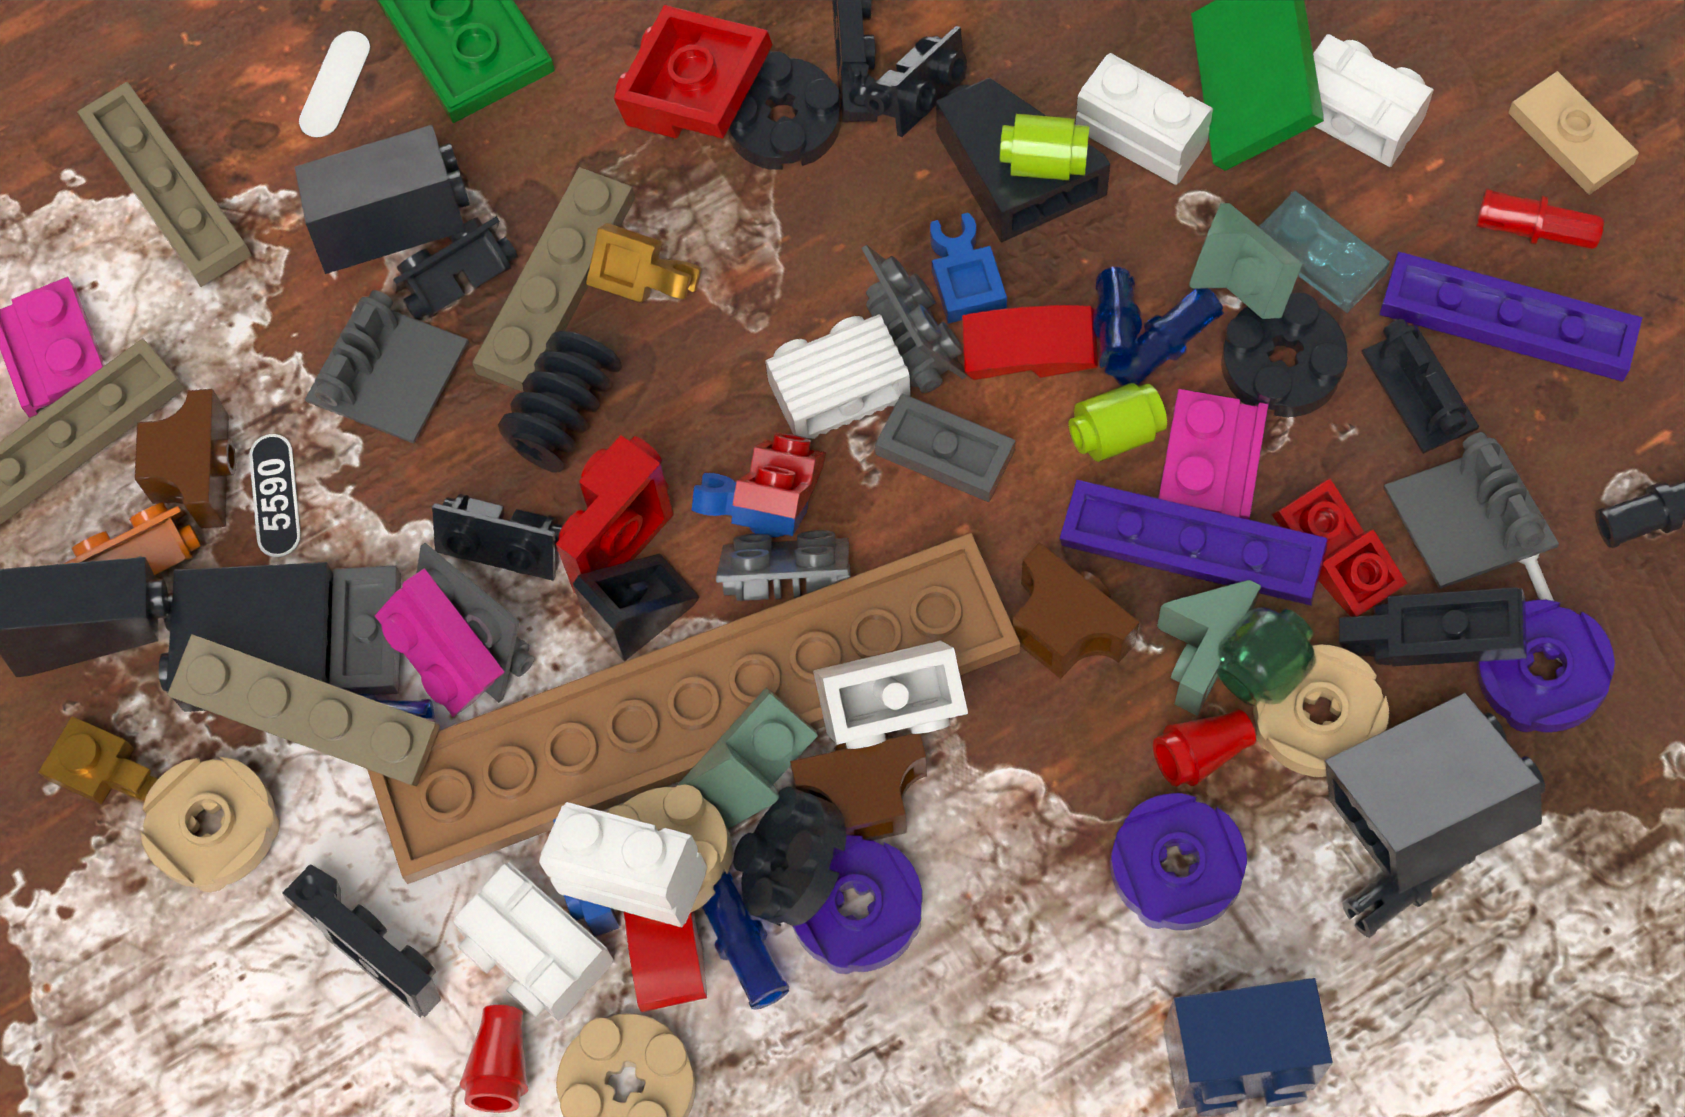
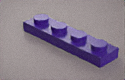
(1511, 316)
(1193, 541)

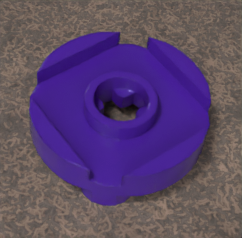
(1578, 685)
(1161, 896)
(893, 917)

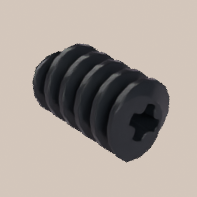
(554, 395)

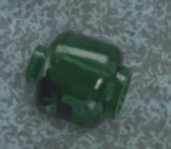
(1266, 656)

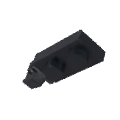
(853, 57)
(1441, 628)
(361, 939)

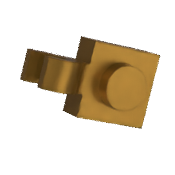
(631, 266)
(94, 762)

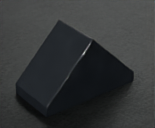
(633, 601)

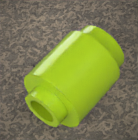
(1044, 147)
(1117, 421)

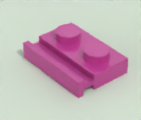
(47, 344)
(1213, 453)
(438, 643)

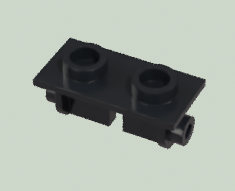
(920, 80)
(431, 276)
(1419, 387)
(479, 534)

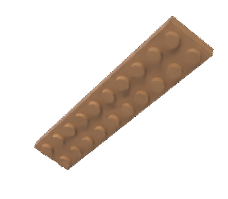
(663, 711)

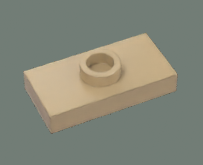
(1573, 132)

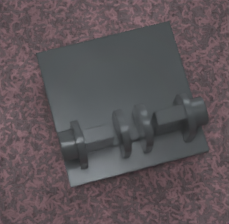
(904, 305)
(386, 369)
(1471, 514)
(756, 559)
(485, 616)

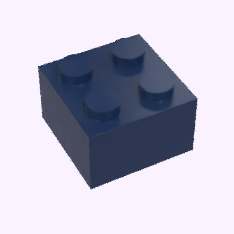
(1247, 1046)

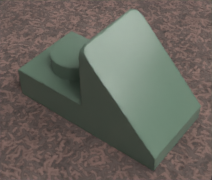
(1247, 263)
(1203, 623)
(750, 758)

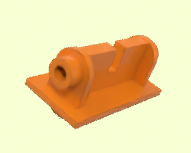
(152, 536)

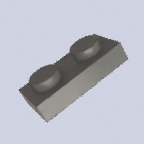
(945, 447)
(359, 652)

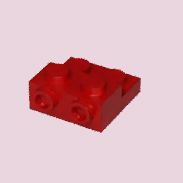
(690, 74)
(623, 512)

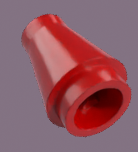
(1201, 746)
(496, 1065)

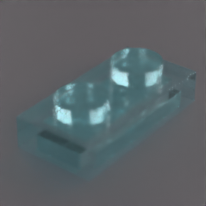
(1331, 255)

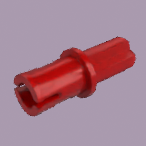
(1538, 220)

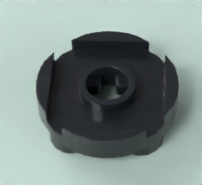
(803, 138)
(1293, 389)
(790, 858)

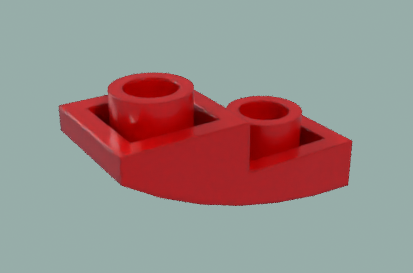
(1029, 338)
(780, 476)
(1356, 563)
(665, 962)

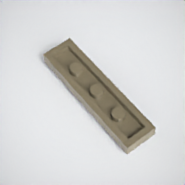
(164, 184)
(552, 278)
(82, 424)
(304, 710)

